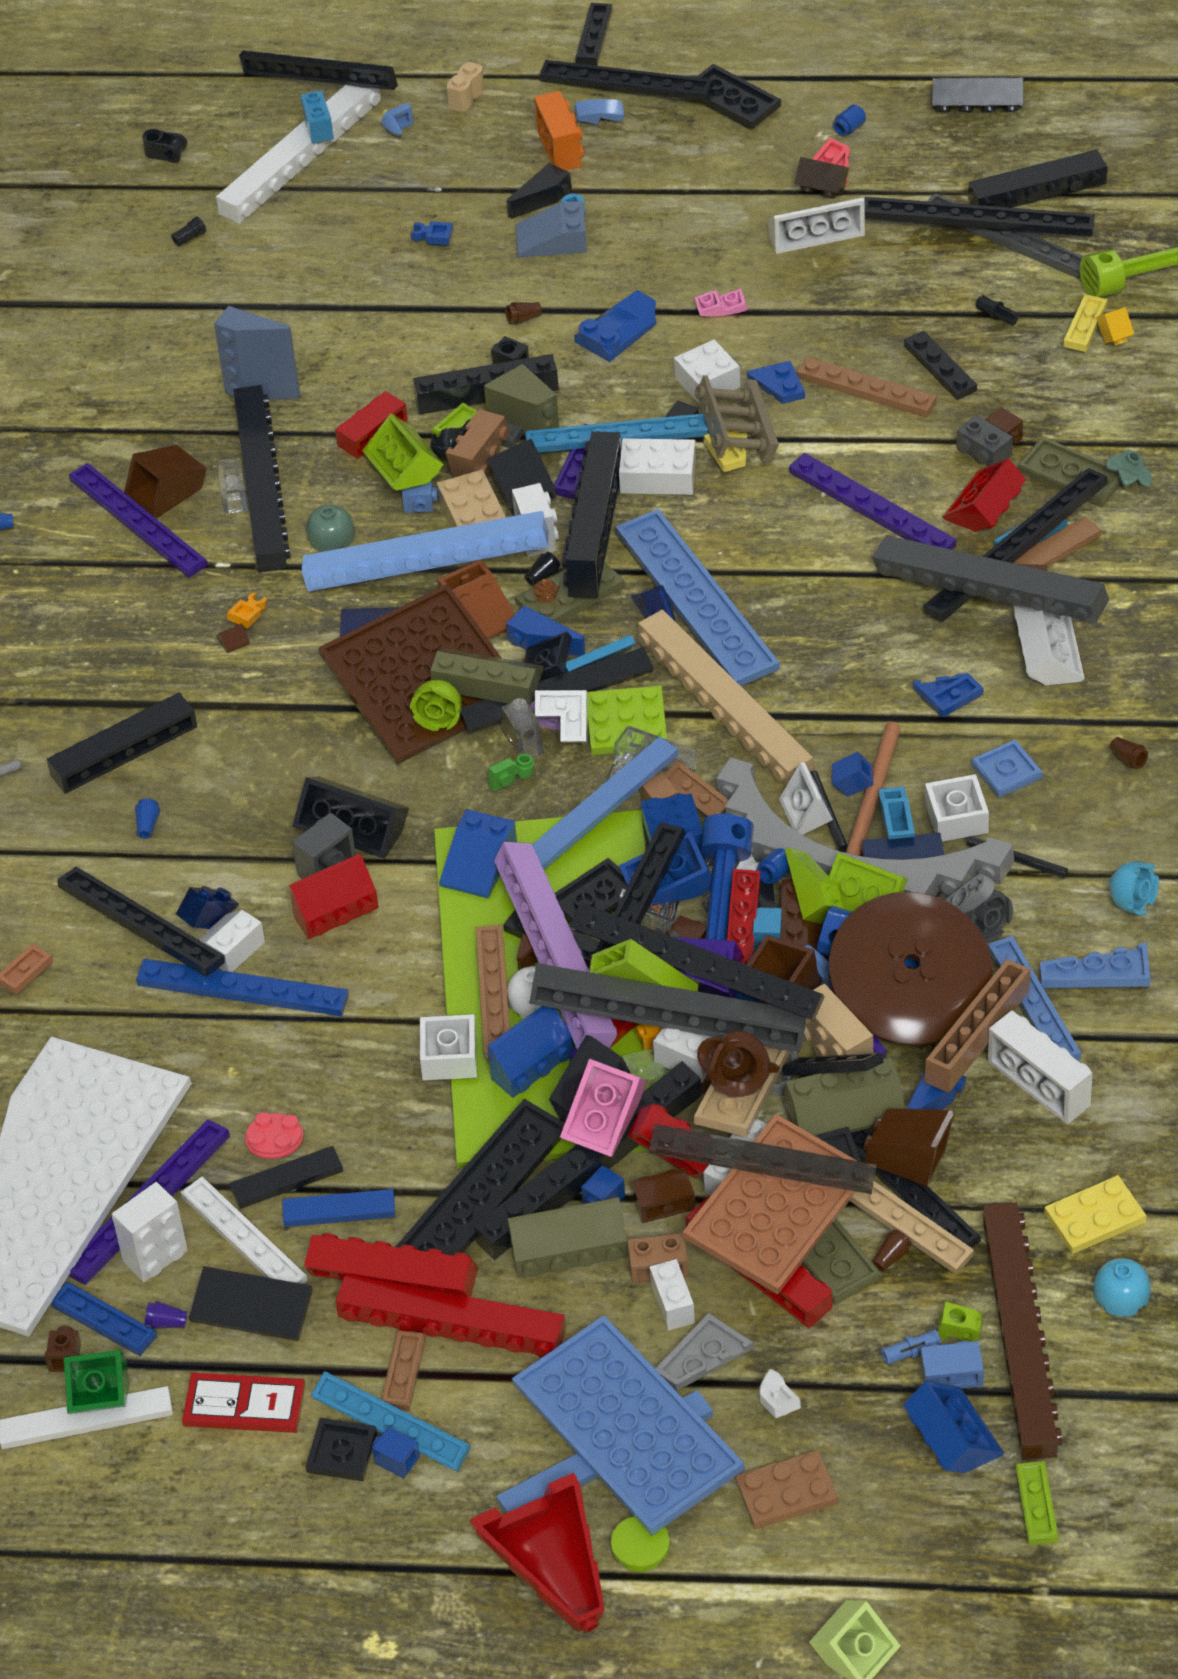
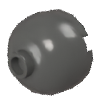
(992, 915)

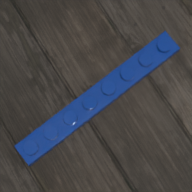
(243, 988)

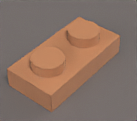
(24, 968)

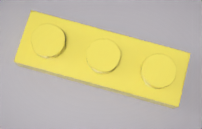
(1085, 323)

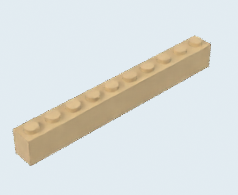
(723, 696)

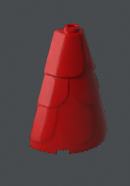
(550, 1551)

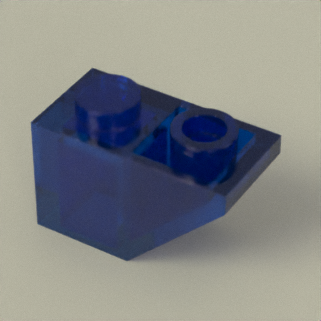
(205, 906)

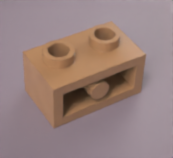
(653, 1251)

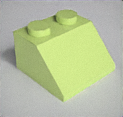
(855, 1641)

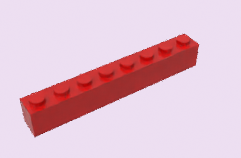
(450, 1315)

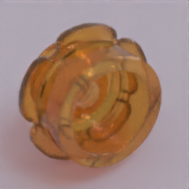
(545, 590)

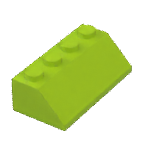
(401, 455)

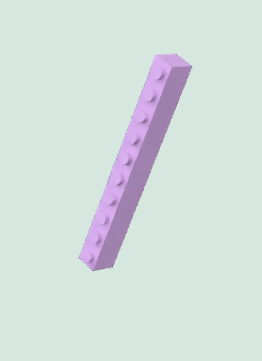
(547, 929)

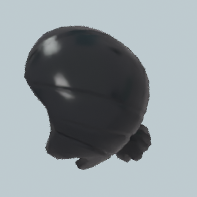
(446, 440)

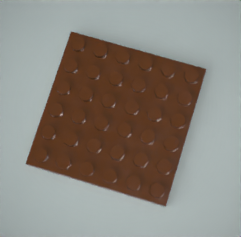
(393, 656)

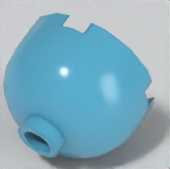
(1134, 886)
(1122, 1287)

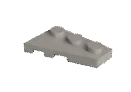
(702, 1351)

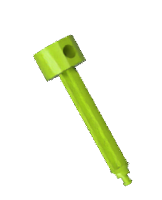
(1105, 272)

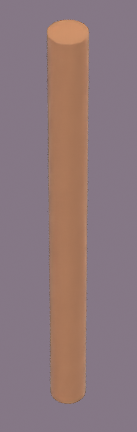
(871, 793)

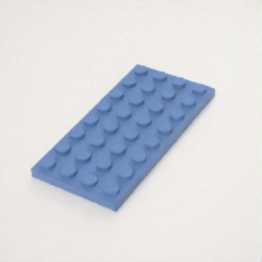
(628, 1425)

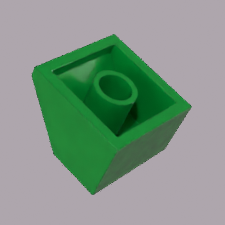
(96, 1381)

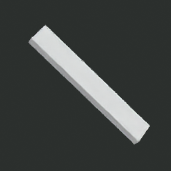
(241, 1233)
(58, 1423)

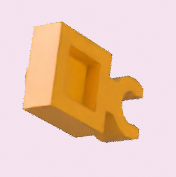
(247, 612)

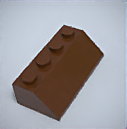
(793, 927)

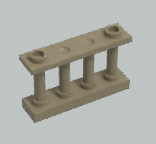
(753, 409)

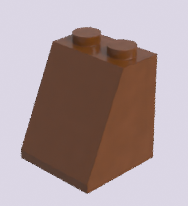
(163, 478)
(787, 962)
(909, 1142)

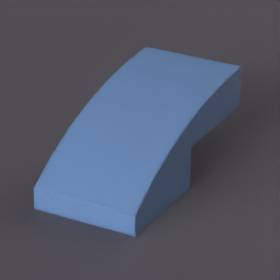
(594, 109)

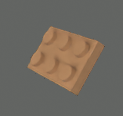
(786, 1489)

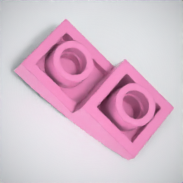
(713, 305)

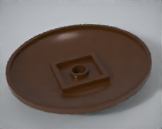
(903, 1002)

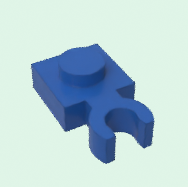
(435, 233)

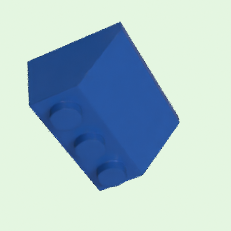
(529, 1050)
(952, 1427)

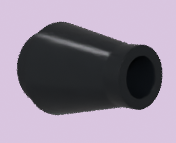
(544, 567)

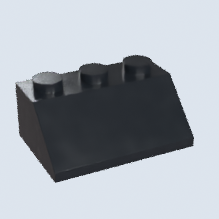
(567, 1087)

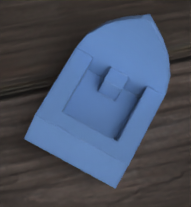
(398, 119)

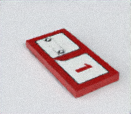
(243, 1402)

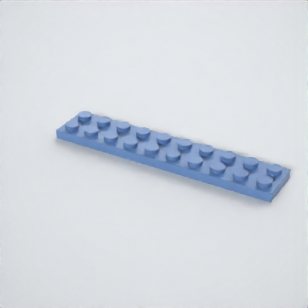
(697, 597)

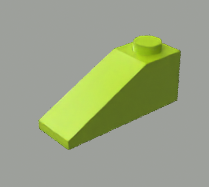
(813, 886)

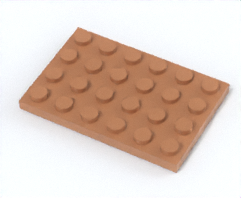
(768, 1221)

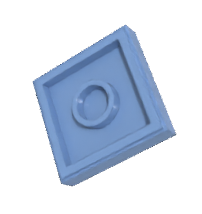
(1006, 768)

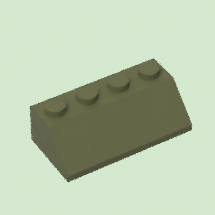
(487, 676)
(843, 1099)
(567, 1237)

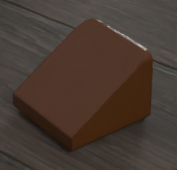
(526, 955)

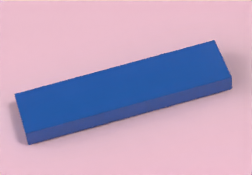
(338, 1208)
(103, 1319)

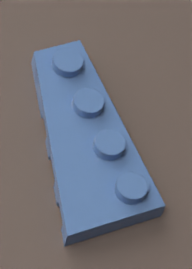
(1114, 969)

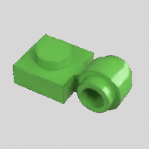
(504, 772)

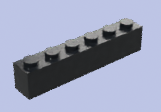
(1040, 181)
(466, 386)
(122, 743)

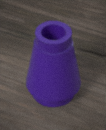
(164, 1316)

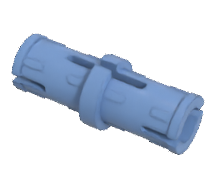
(892, 1353)

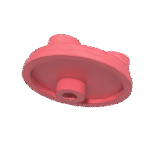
(273, 1135)

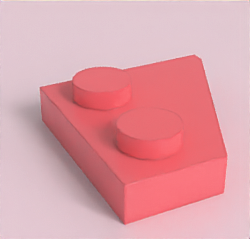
(834, 153)

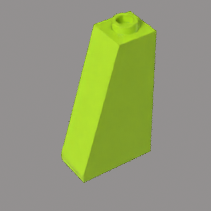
(636, 963)

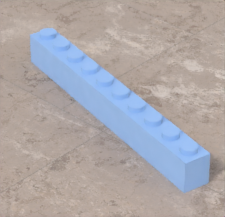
(425, 551)

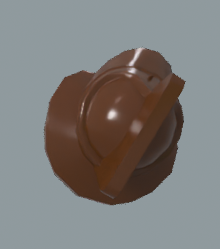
(736, 1063)

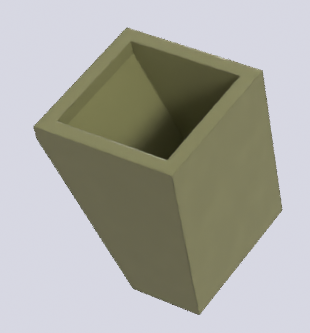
(522, 400)

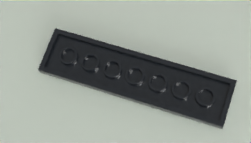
(487, 1180)

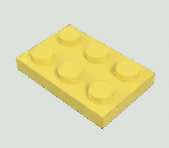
(1095, 1214)

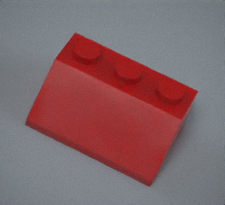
(986, 496)
(333, 896)

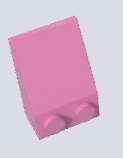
(603, 1107)

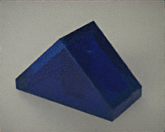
(653, 600)

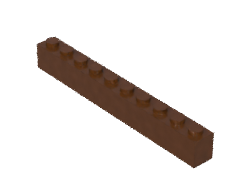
(1020, 1332)

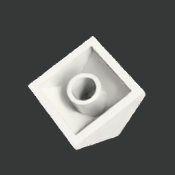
(804, 802)

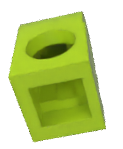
(959, 1323)

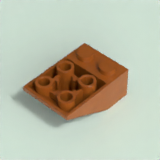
(481, 597)

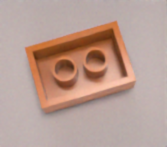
(558, 130)

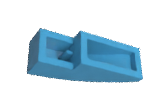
(896, 813)

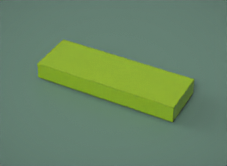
(1036, 1503)

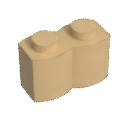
(465, 86)

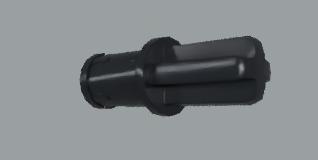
(996, 310)

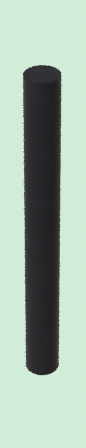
(833, 824)
(1028, 860)

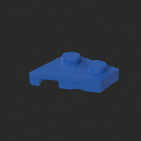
(779, 381)
(949, 692)

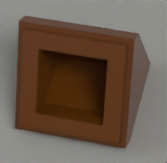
(233, 638)

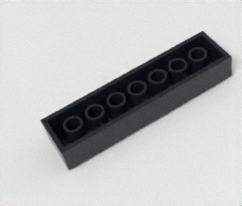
(592, 515)

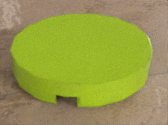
(637, 1548)

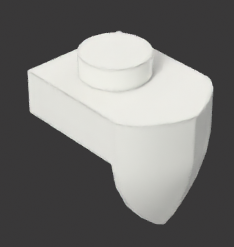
(777, 1395)

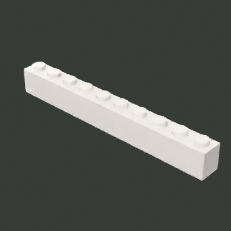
(292, 155)

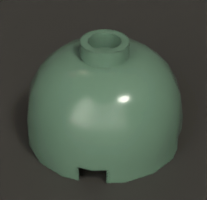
(330, 528)

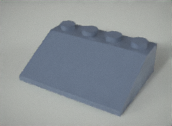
(256, 353)

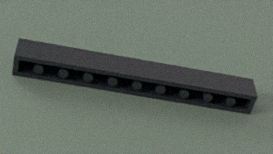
(260, 479)
(571, 1171)

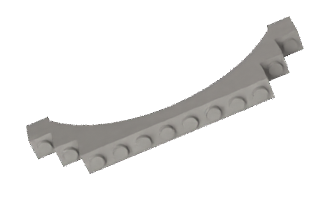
(924, 875)

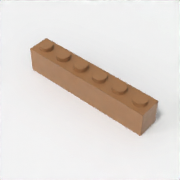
(971, 1031)

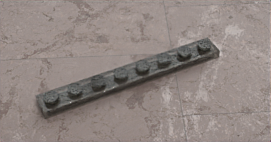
(763, 1159)

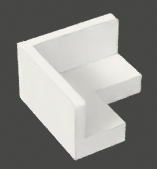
(571, 707)

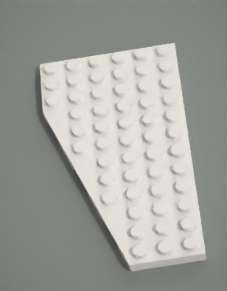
(65, 1159)

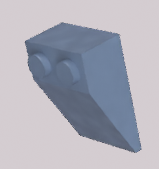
(553, 231)

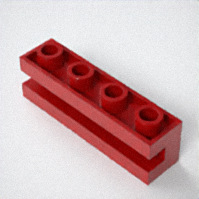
(743, 910)

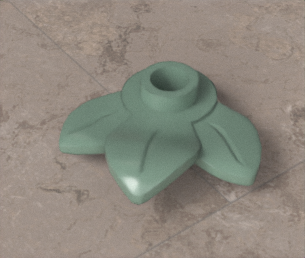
(1130, 468)

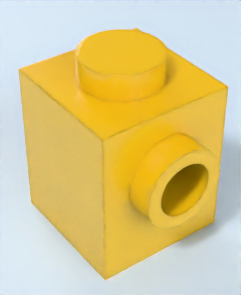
(1115, 326)

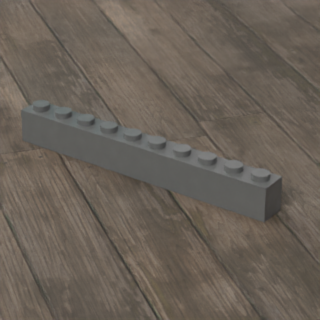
(991, 578)
(664, 1006)

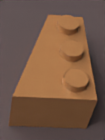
(480, 442)

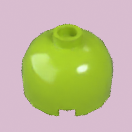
(436, 705)

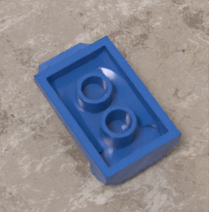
(618, 326)

